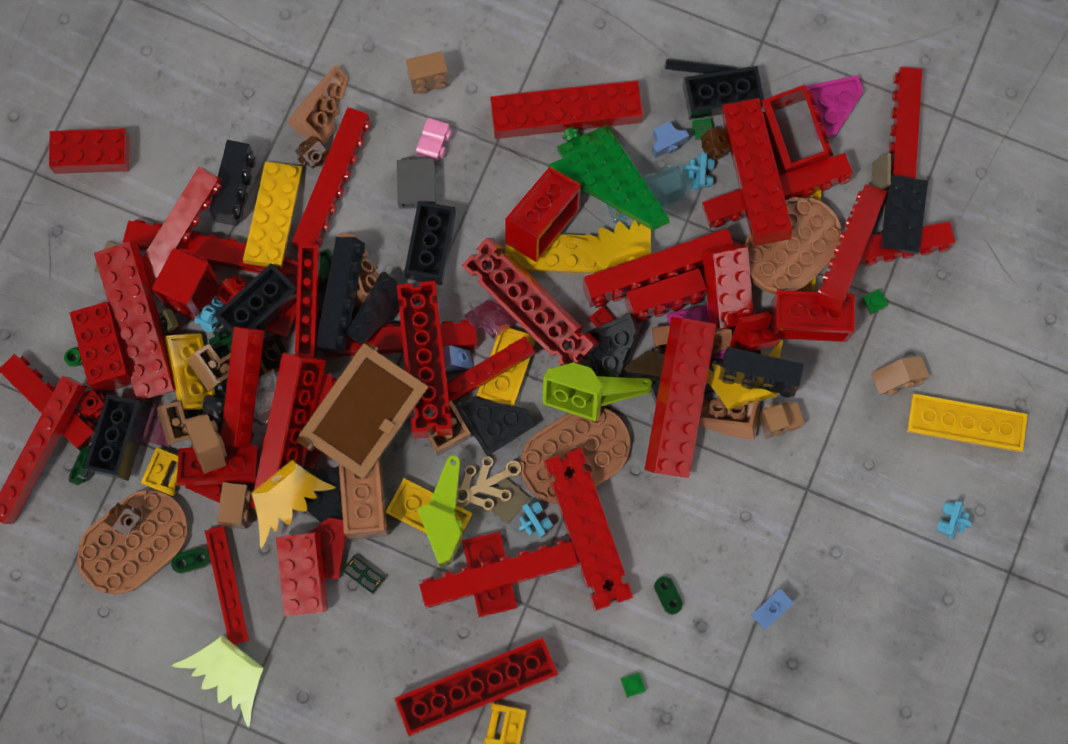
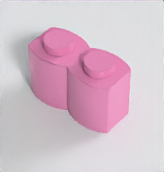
(433, 139)

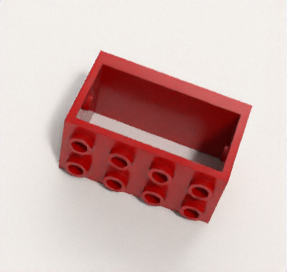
(787, 99)
(542, 214)
(186, 283)
(801, 318)
(100, 348)

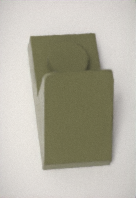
(169, 323)

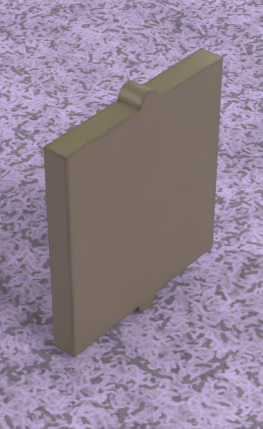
(881, 171)
(508, 510)

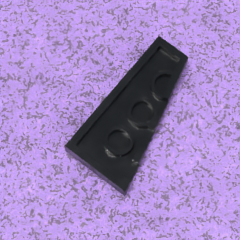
(376, 309)

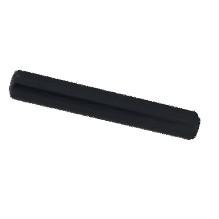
(695, 67)

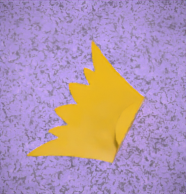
(617, 247)
(734, 394)
(281, 494)

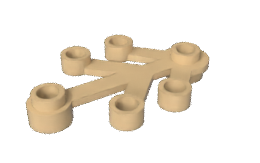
(484, 485)

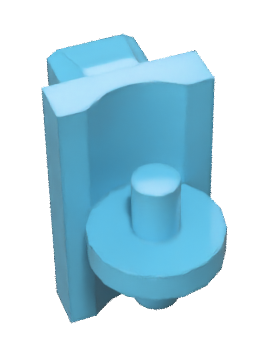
(697, 171)
(206, 317)
(955, 511)
(540, 527)

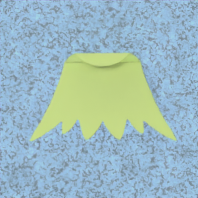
(229, 670)

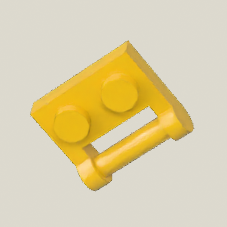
(158, 470)
(511, 728)

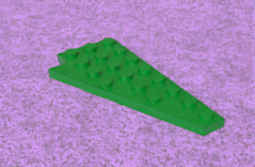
(610, 176)

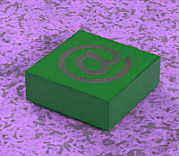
(700, 127)

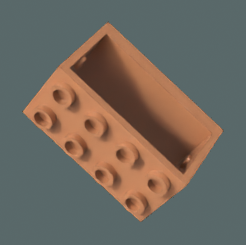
(363, 503)

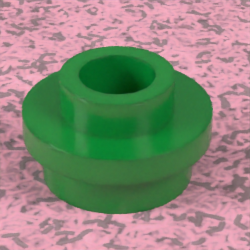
(570, 134)
(68, 357)

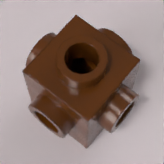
(715, 143)
(311, 152)
(122, 518)

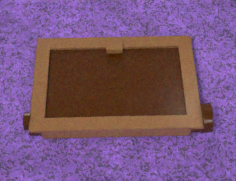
(363, 411)

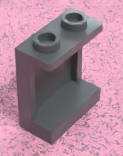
(415, 181)

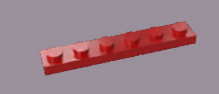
(489, 369)
(226, 585)

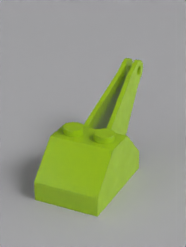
(582, 393)
(439, 515)

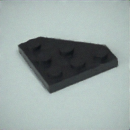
(615, 346)
(495, 422)
(328, 502)

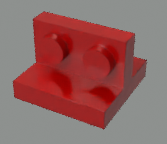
(753, 333)

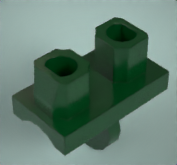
(220, 344)

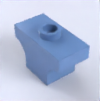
(668, 139)
(457, 359)
(772, 609)

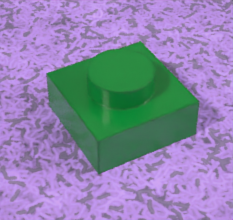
(875, 301)
(633, 685)

